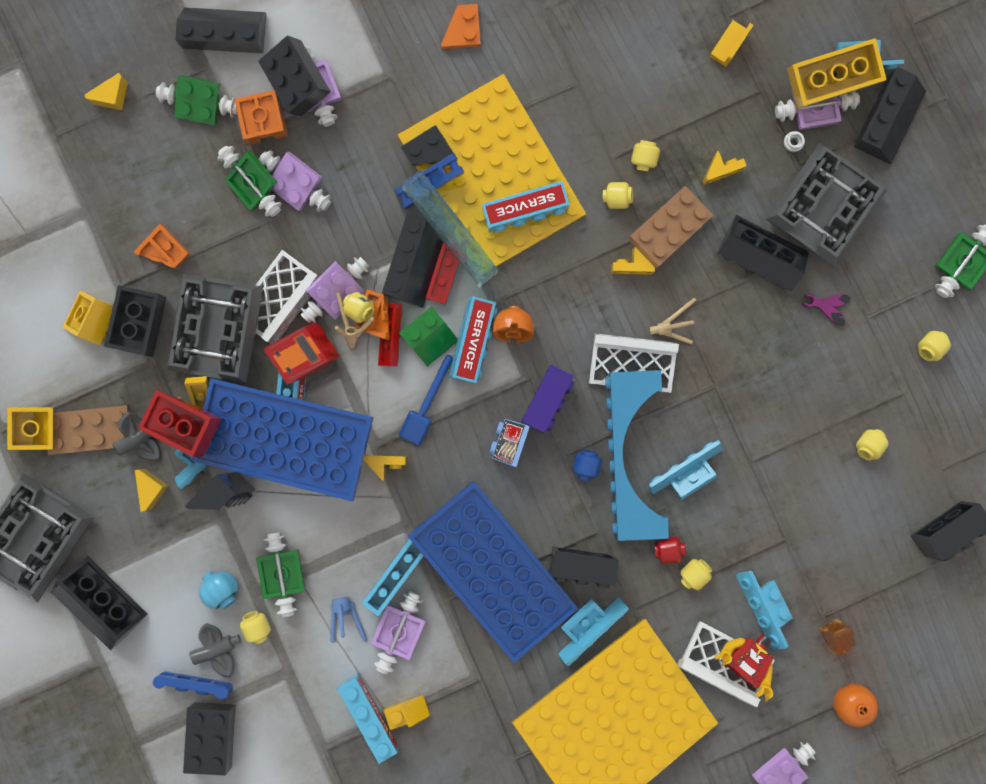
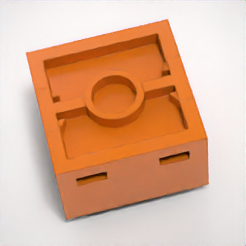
(261, 117)

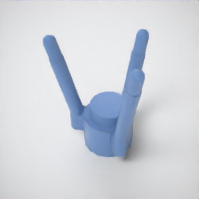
(340, 608)

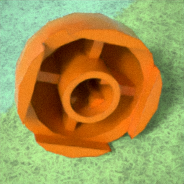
(513, 324)
(855, 705)

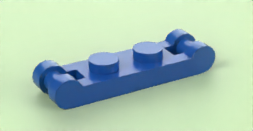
(436, 175)
(201, 685)

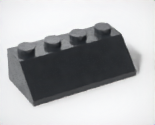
(221, 30)
(891, 115)
(764, 253)
(413, 262)
(222, 492)
(98, 602)

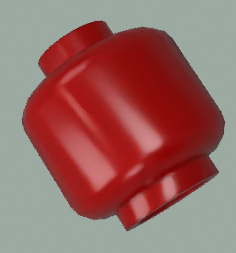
(670, 550)

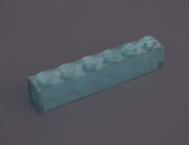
(450, 228)

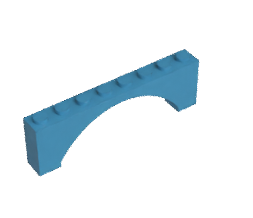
(632, 516)

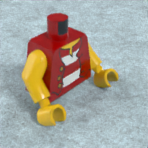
(750, 662)

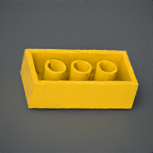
(855, 69)

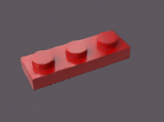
(443, 276)
(389, 349)

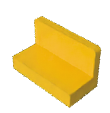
(730, 43)

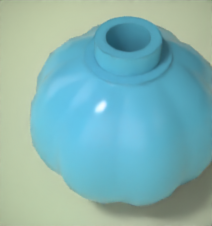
(218, 590)

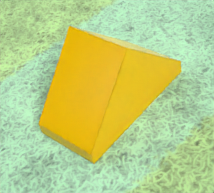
(109, 93)
(149, 489)

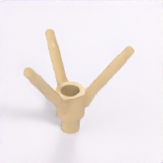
(666, 327)
(351, 333)

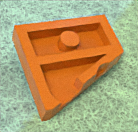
(463, 28)
(163, 248)
(380, 325)

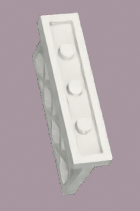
(293, 304)
(633, 344)
(713, 677)

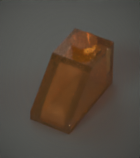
(838, 637)

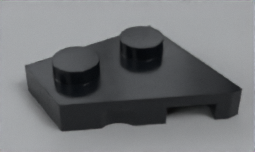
(427, 148)

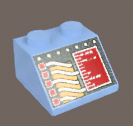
(510, 442)

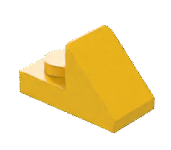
(718, 170)
(639, 265)
(197, 390)
(379, 463)
(407, 712)

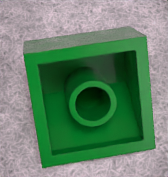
(429, 336)

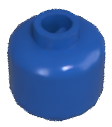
(587, 465)

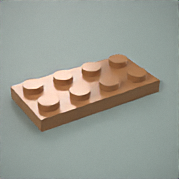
(670, 227)
(86, 429)

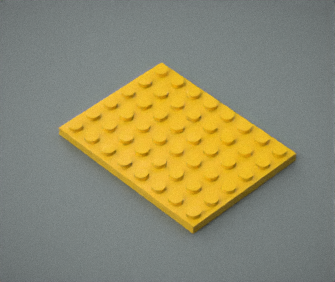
(499, 159)
(617, 715)

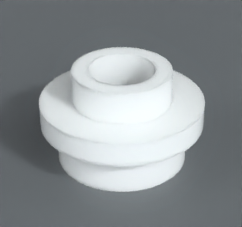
(796, 136)

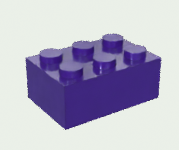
(548, 399)

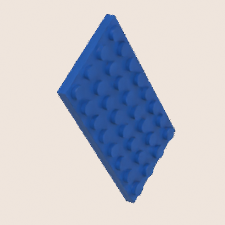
(286, 439)
(492, 571)

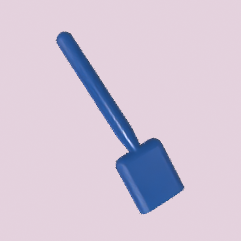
(416, 423)

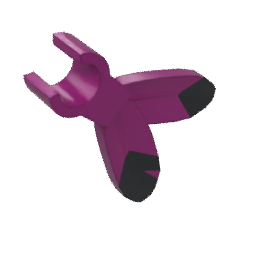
(827, 306)

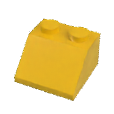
(89, 318)
(29, 428)

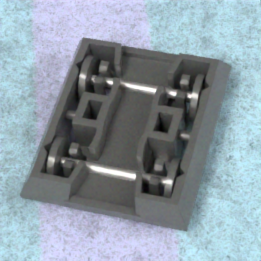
(826, 204)
(220, 328)
(37, 536)

